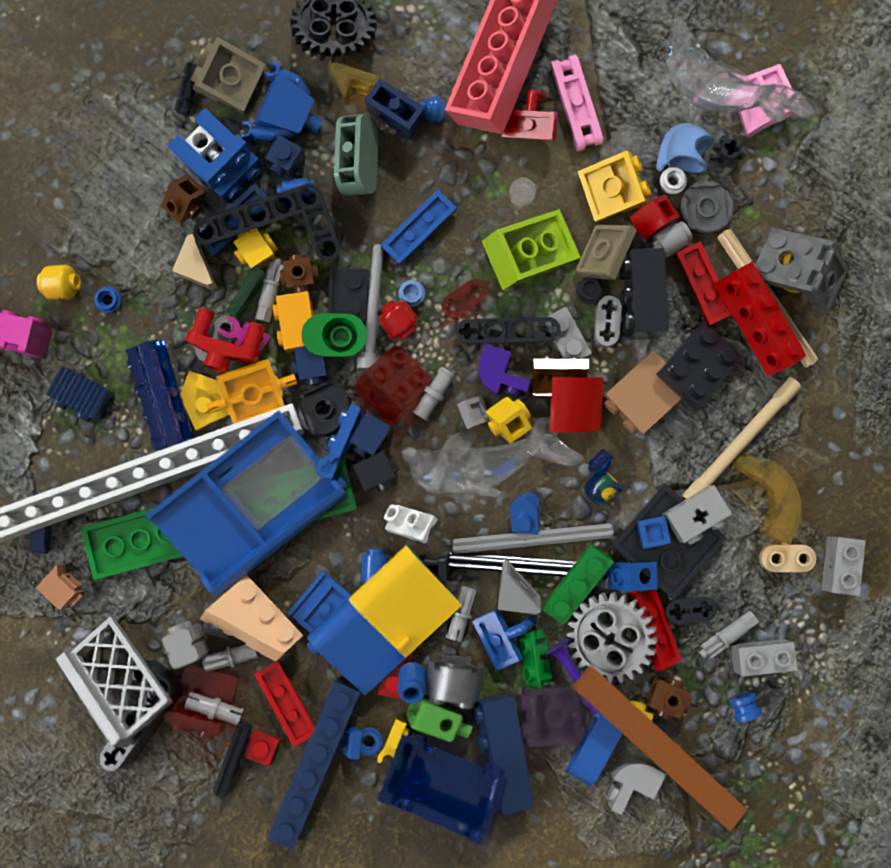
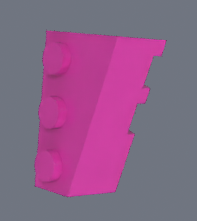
(23, 334)

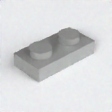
(570, 340)

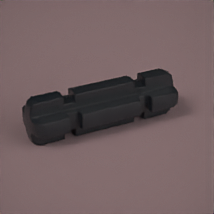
(185, 91)

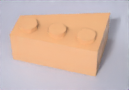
(253, 619)

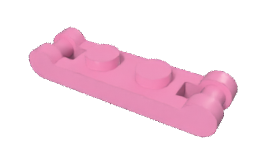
(577, 102)

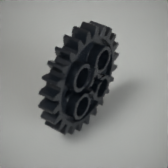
(354, 27)

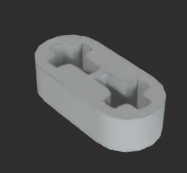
(601, 321)

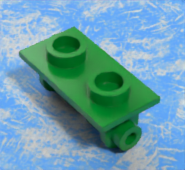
(535, 671)

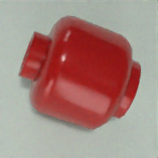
(398, 319)

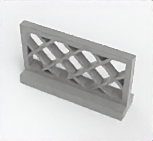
(99, 701)

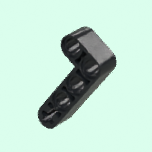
(113, 760)

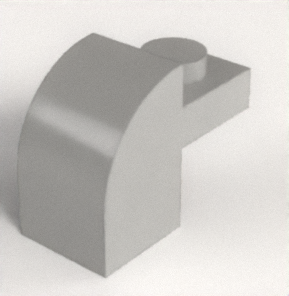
(633, 775)

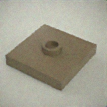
(605, 251)

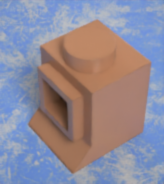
(61, 588)

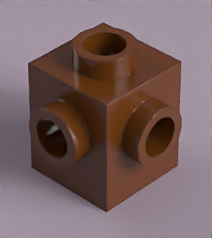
(183, 199)
(302, 283)
(661, 691)

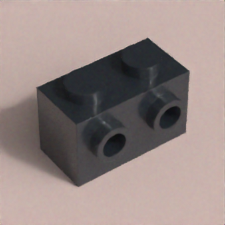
(377, 472)

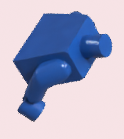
(283, 109)

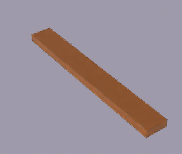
(659, 748)

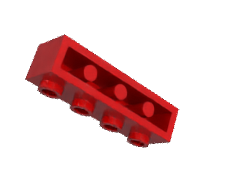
(762, 318)

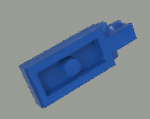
(338, 444)

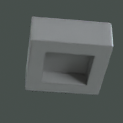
(473, 412)

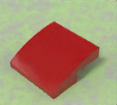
(576, 404)

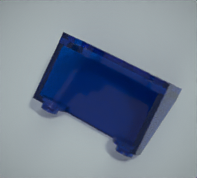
(444, 789)

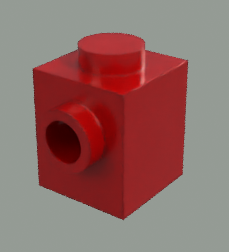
(654, 217)

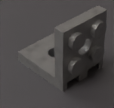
(815, 271)

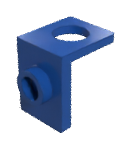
(626, 576)

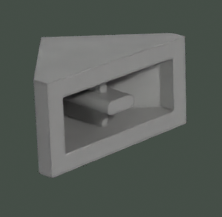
(516, 593)

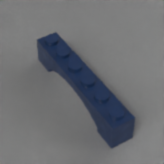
(314, 764)

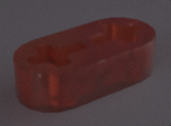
(461, 293)

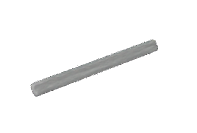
(545, 537)

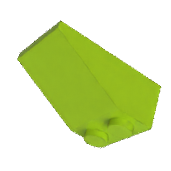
(530, 248)

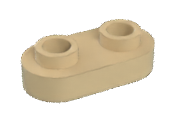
(788, 558)

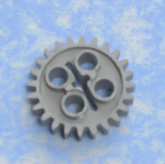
(624, 616)

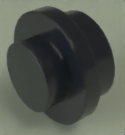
(589, 290)

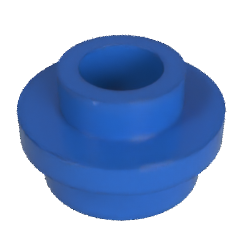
(102, 294)
(370, 750)

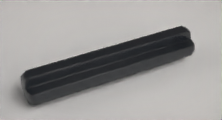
(232, 759)

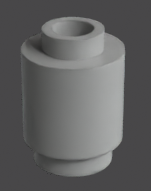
(672, 238)

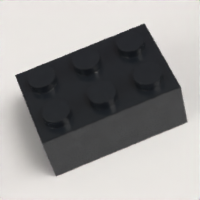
(644, 294)

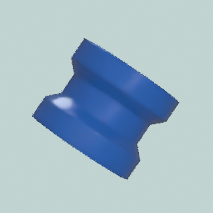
(745, 707)

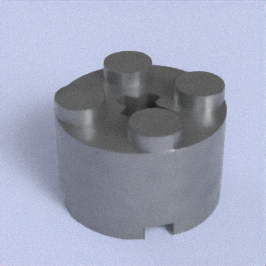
(453, 681)

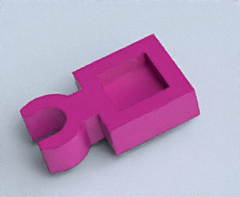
(240, 333)

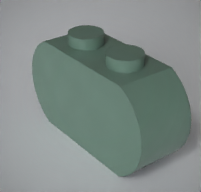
(356, 154)

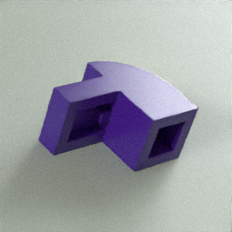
(493, 375)

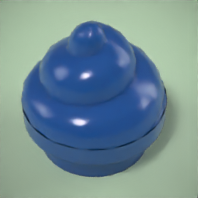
(434, 109)

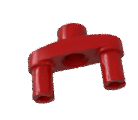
(221, 352)

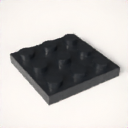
(675, 561)

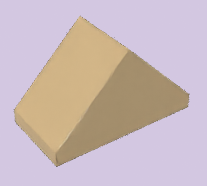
(193, 265)

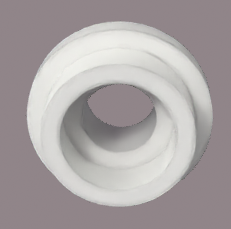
(676, 173)

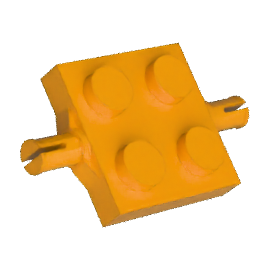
(250, 391)

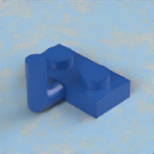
(499, 638)

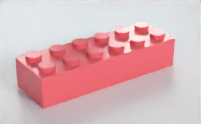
(498, 63)

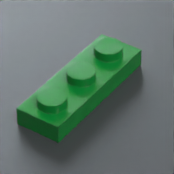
(577, 584)

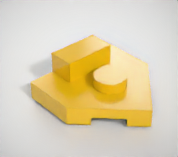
(195, 393)

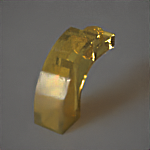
(784, 499)

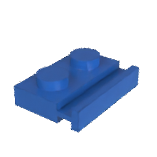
(319, 602)

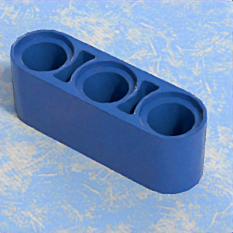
(593, 750)

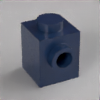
(285, 158)
(309, 366)

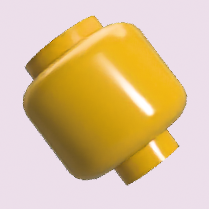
(58, 282)

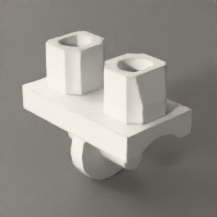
(409, 523)

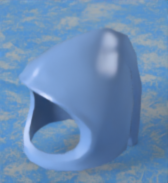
(684, 148)

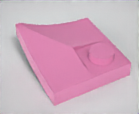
(755, 119)

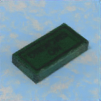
(246, 293)

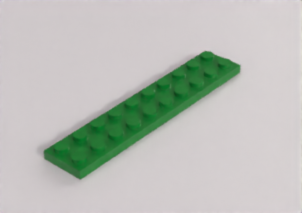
(136, 542)

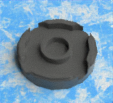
(706, 207)

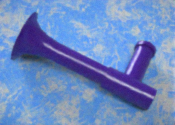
(561, 653)

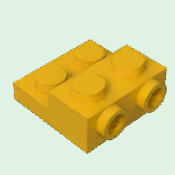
(614, 186)

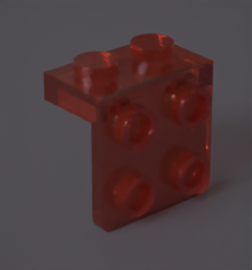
(392, 383)
(210, 685)

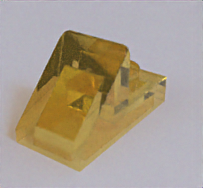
(348, 78)

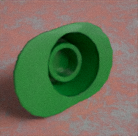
(334, 334)

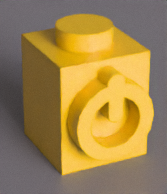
(255, 248)
(509, 419)

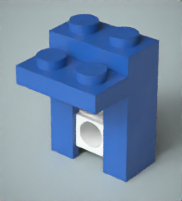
(228, 169)

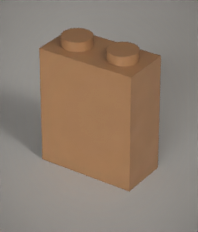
(641, 396)

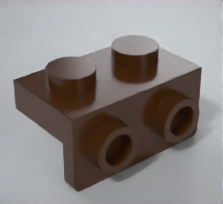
(547, 368)

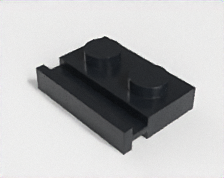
(348, 292)

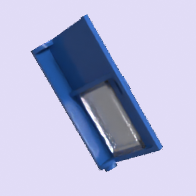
(253, 509)

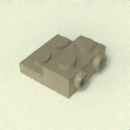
(227, 75)

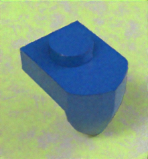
(526, 514)

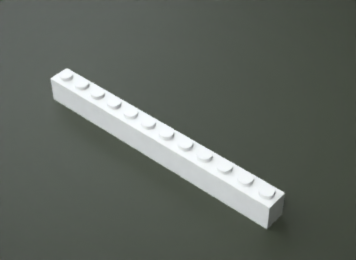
(128, 478)

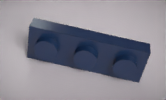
(233, 222)

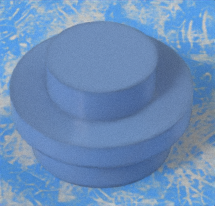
(412, 292)

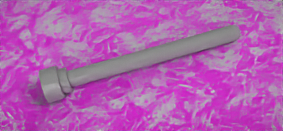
(368, 357)

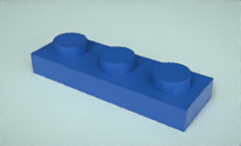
(418, 227)

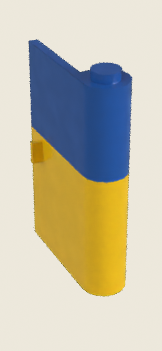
(383, 621)

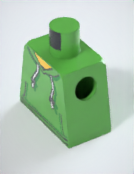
(428, 717)

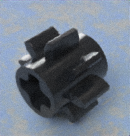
(735, 151)

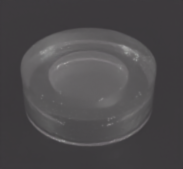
(522, 192)

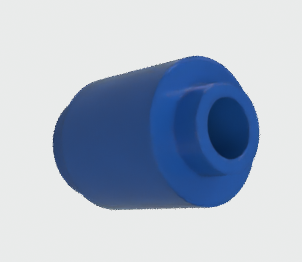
(308, 194)
(372, 563)
(412, 682)

